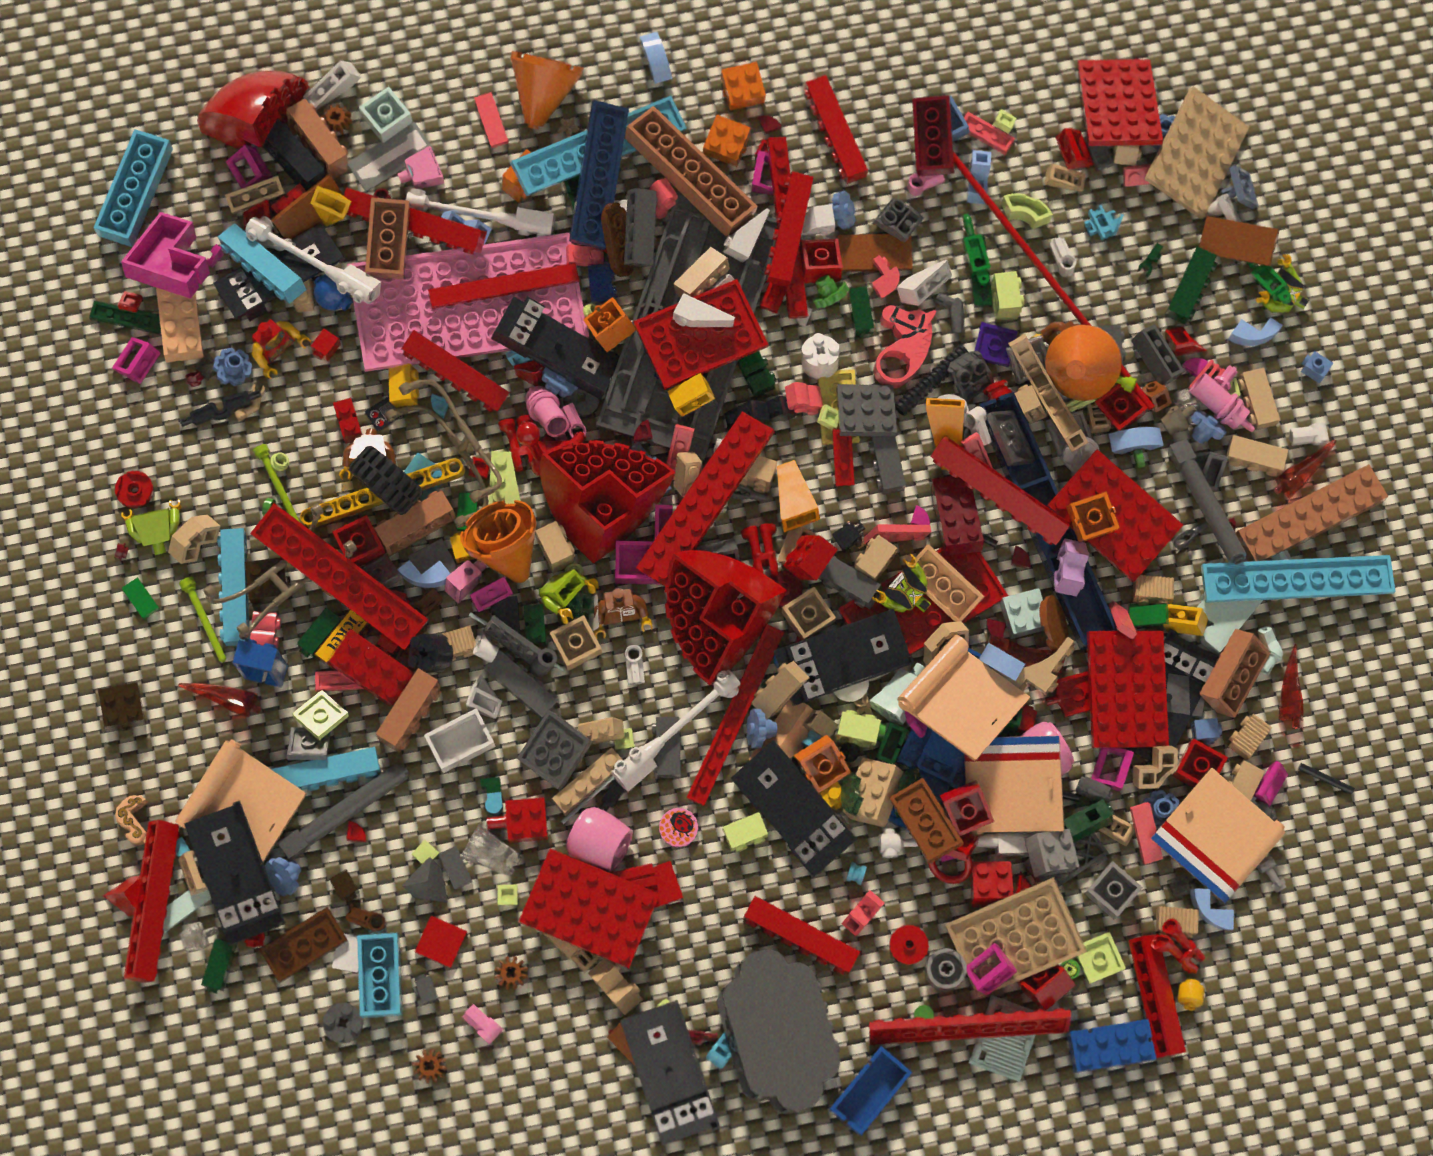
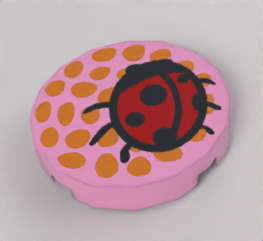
(678, 827)

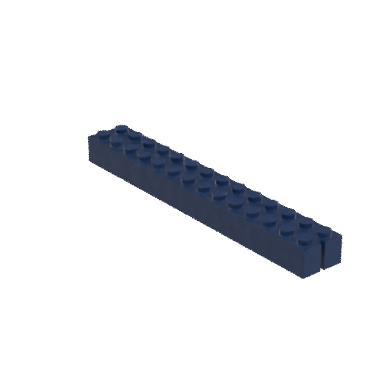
(1089, 608)

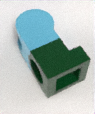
(494, 800)

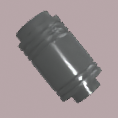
(1093, 789)

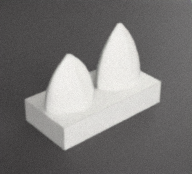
(1223, 206)

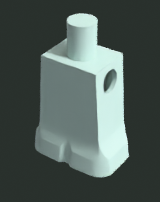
(887, 700)

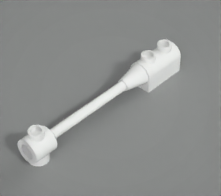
(524, 220)
(350, 280)
(641, 762)
(1003, 842)

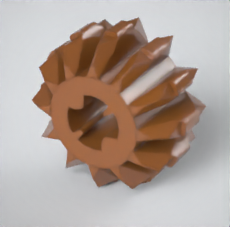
(341, 114)
(518, 971)
(430, 1073)

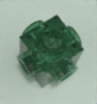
(581, 605)

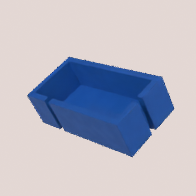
(255, 659)
(1111, 1046)
(870, 1091)

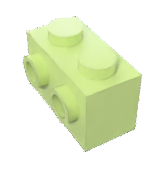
(745, 832)

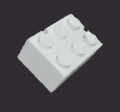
(459, 740)

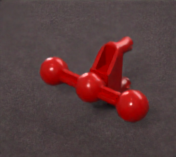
(529, 434)

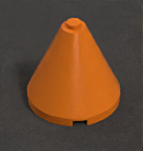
(542, 85)
(1083, 362)
(502, 538)

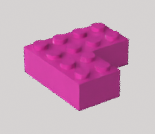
(163, 259)
(631, 552)

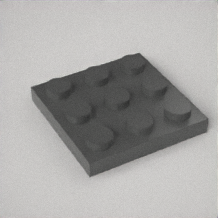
(866, 410)
(554, 750)

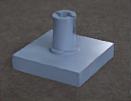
(1242, 188)

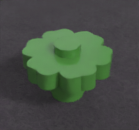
(829, 291)

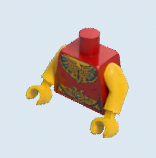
(272, 341)

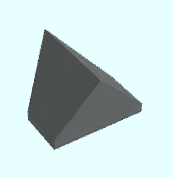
(1212, 467)
(427, 882)

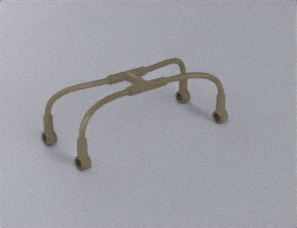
(461, 447)
(243, 629)

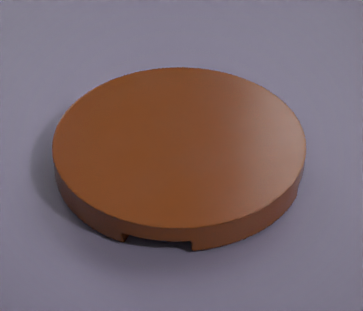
(1054, 622)

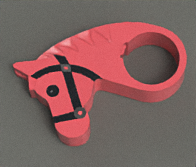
(914, 339)

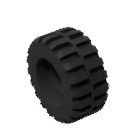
(385, 480)

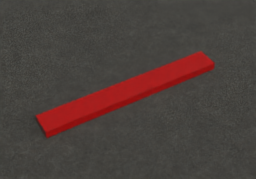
(503, 285)

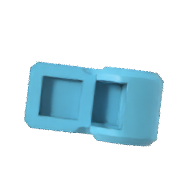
(720, 1053)

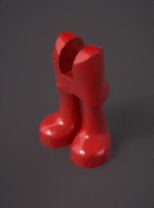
(508, 426)
(759, 558)
(1164, 943)

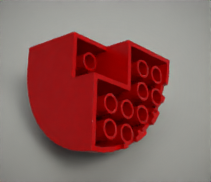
(250, 106)
(601, 492)
(717, 608)

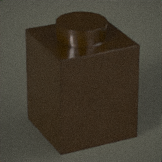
(344, 886)

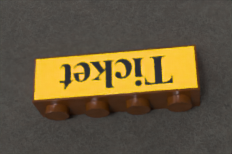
(349, 621)

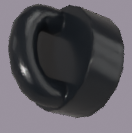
(850, 751)

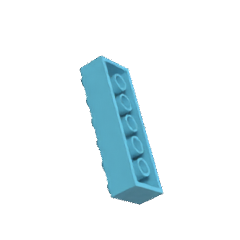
(133, 188)

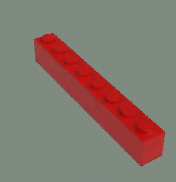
(425, 224)
(1000, 490)
(151, 901)

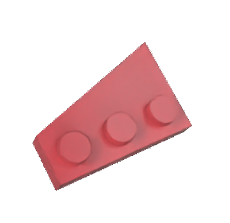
(897, 533)

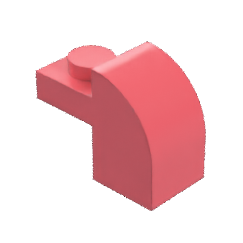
(888, 281)
(863, 913)

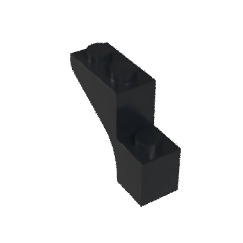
(772, 410)

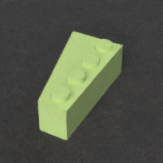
(509, 488)

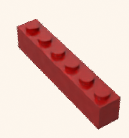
(836, 129)
(789, 229)
(455, 371)
(801, 935)
(1157, 997)

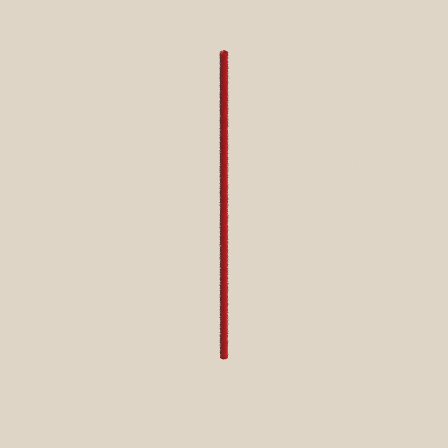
(1038, 264)

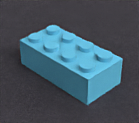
(379, 975)

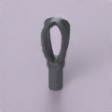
(752, 494)
(1194, 531)

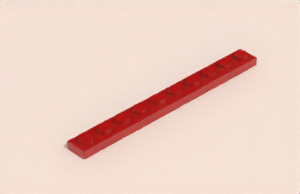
(779, 170)
(735, 715)

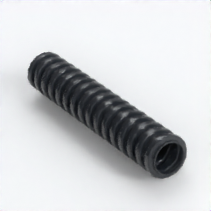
(928, 383)

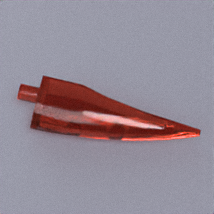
(1298, 475)
(233, 699)
(1291, 701)

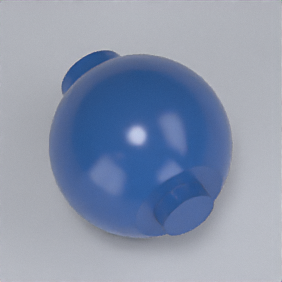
(328, 295)

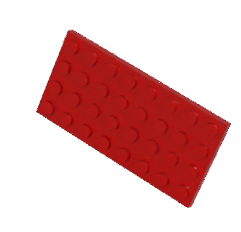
(920, 625)

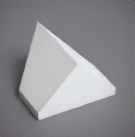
(483, 699)

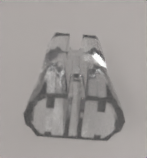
(489, 852)

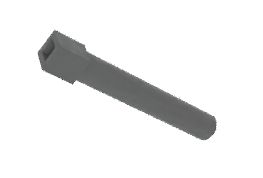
(1185, 462)
(302, 839)

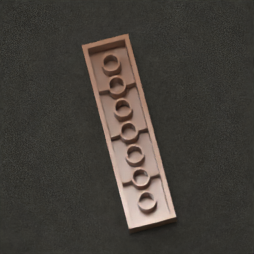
(690, 171)
(1312, 515)

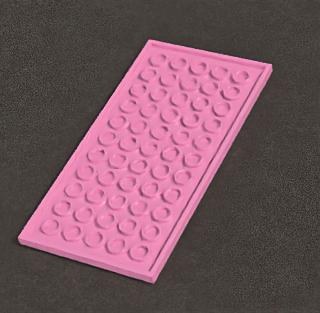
(463, 327)

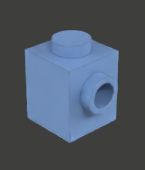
(1316, 366)
(1206, 730)

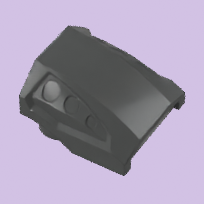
(898, 219)
(970, 375)

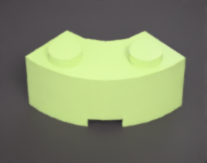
(1027, 209)

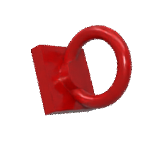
(963, 853)

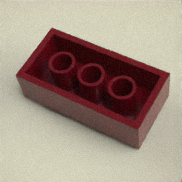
(933, 135)
(956, 516)

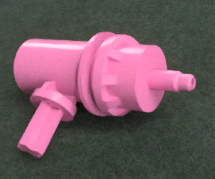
(1215, 396)
(545, 408)

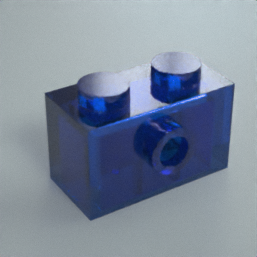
(601, 283)

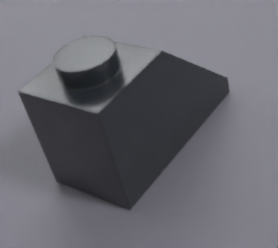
(508, 612)

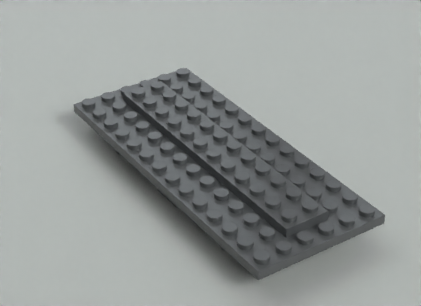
(633, 390)

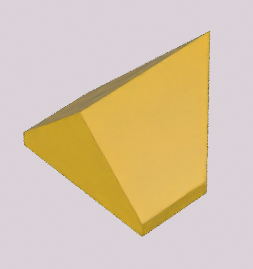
(330, 205)

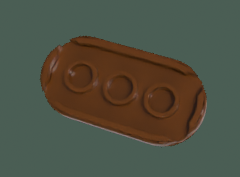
(614, 230)

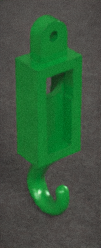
(975, 249)
(1266, 277)

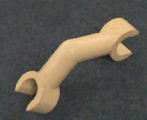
(242, 414)

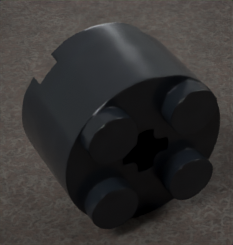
(430, 653)

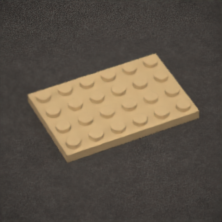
(1196, 152)
(1028, 927)

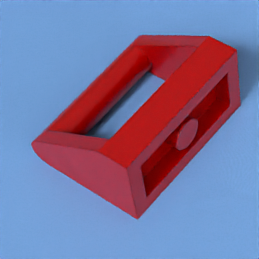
(1070, 150)

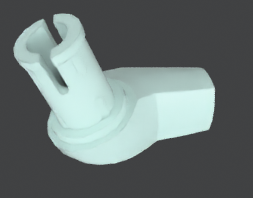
(1270, 642)

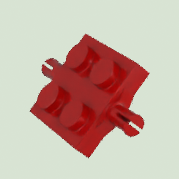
(1072, 694)

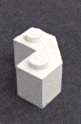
(818, 221)

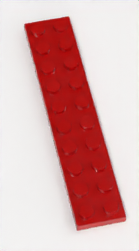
(707, 495)
(339, 576)
(969, 1027)

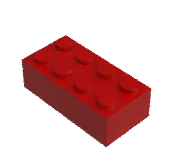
(370, 667)

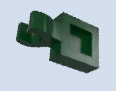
(1154, 256)

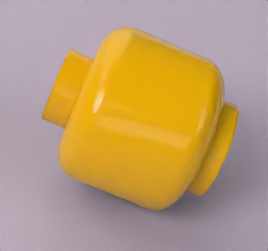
(1191, 994)

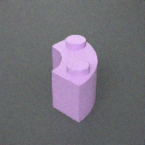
(1070, 575)

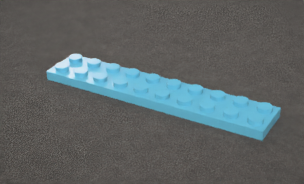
(564, 158)
(1298, 578)

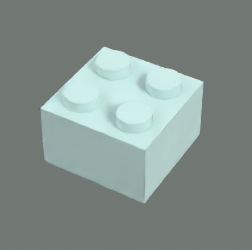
(385, 114)
(1022, 613)

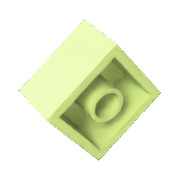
(1006, 296)
(858, 729)

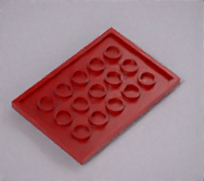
(1119, 102)
(686, 351)
(1142, 521)
(1127, 689)
(589, 908)

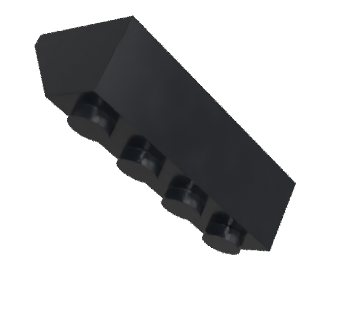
(293, 156)

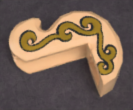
(127, 820)

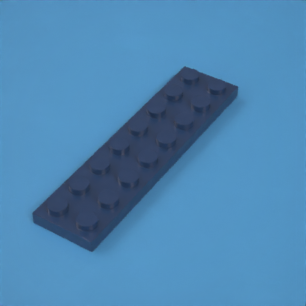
(598, 172)

